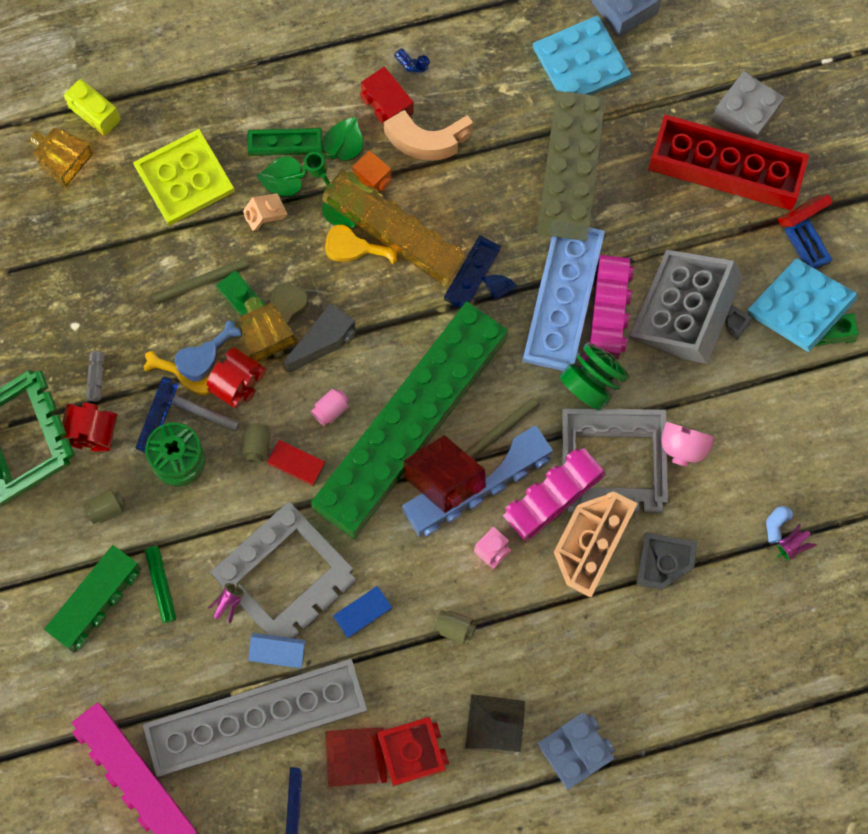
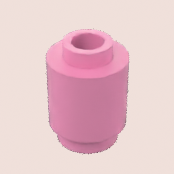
(330, 407)

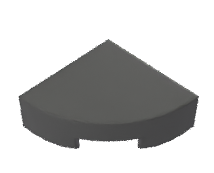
(737, 321)

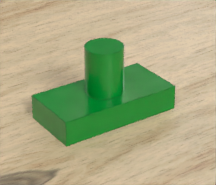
(236, 292)

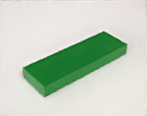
(284, 141)

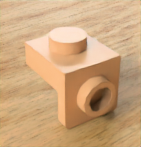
(263, 210)

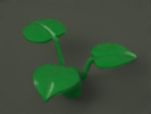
(284, 173)

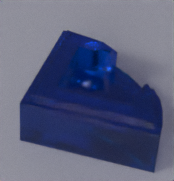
(498, 285)

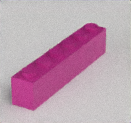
(130, 773)

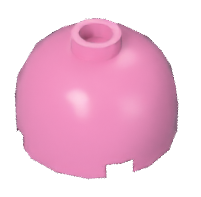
(685, 444)

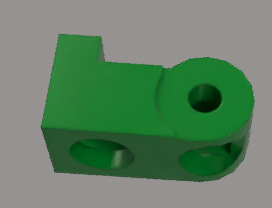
(843, 331)

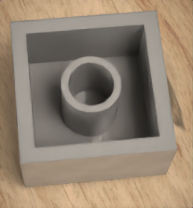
(748, 107)

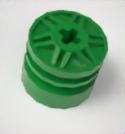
(591, 379)
(180, 467)

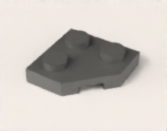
(664, 560)

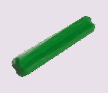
(160, 584)

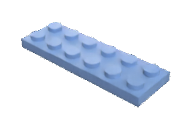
(563, 301)

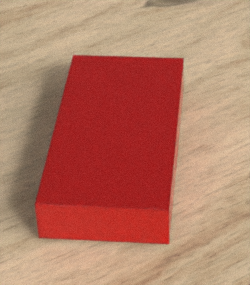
(805, 210)
(296, 463)

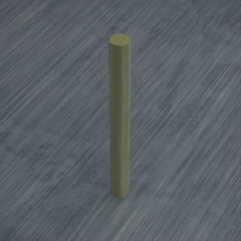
(199, 281)
(503, 427)

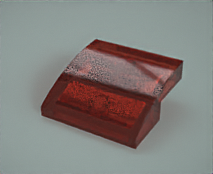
(355, 757)

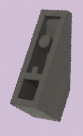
(324, 337)

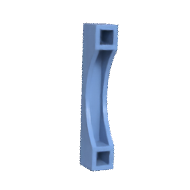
(526, 453)

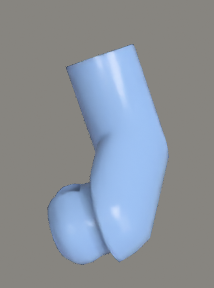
(775, 521)

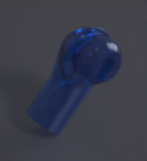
(412, 65)

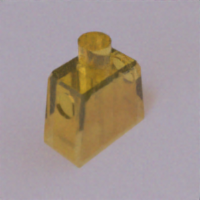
(60, 154)
(264, 330)

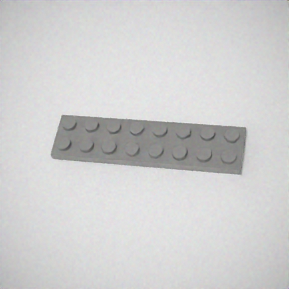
(254, 718)

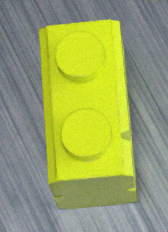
(92, 107)

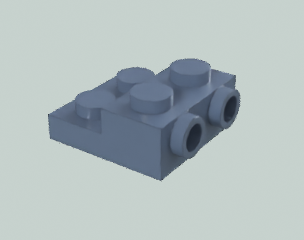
(577, 750)

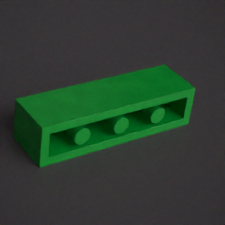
(93, 599)

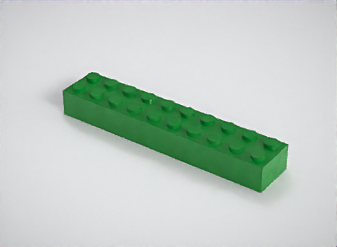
(409, 420)

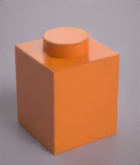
(373, 171)

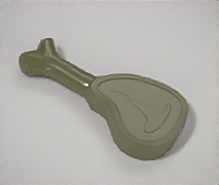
(289, 302)

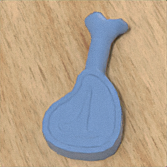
(198, 362)

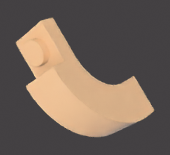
(426, 144)

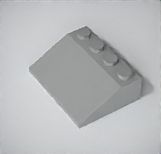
(687, 305)

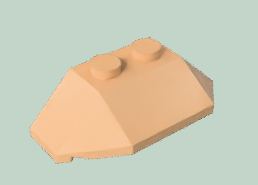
(592, 540)

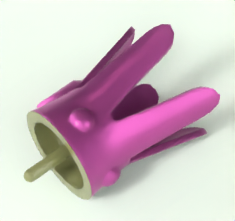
(230, 594)

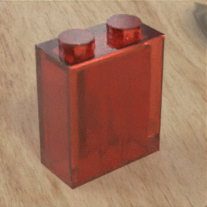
(445, 474)

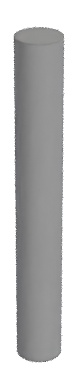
(205, 413)

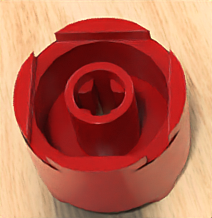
(235, 378)
(89, 427)

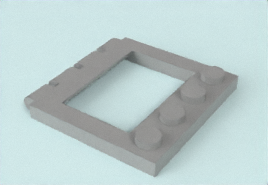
(621, 424)
(259, 546)

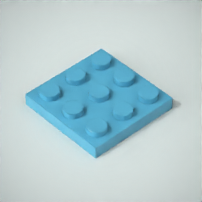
(582, 58)
(802, 304)

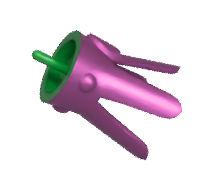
(790, 547)

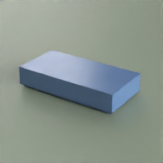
(276, 650)

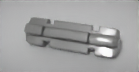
(95, 376)

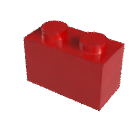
(385, 95)

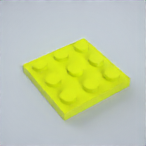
(184, 177)

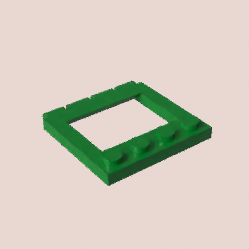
(52, 428)

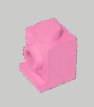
(492, 547)

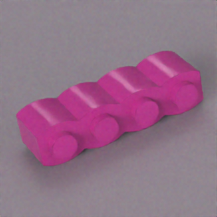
(610, 302)
(555, 494)

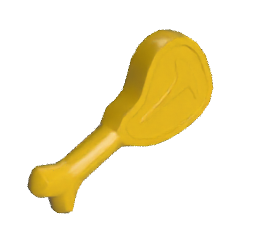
(344, 246)
(196, 387)

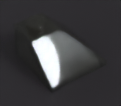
(495, 725)

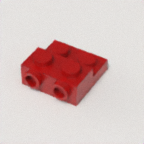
(413, 751)

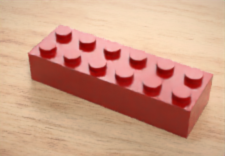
(728, 162)

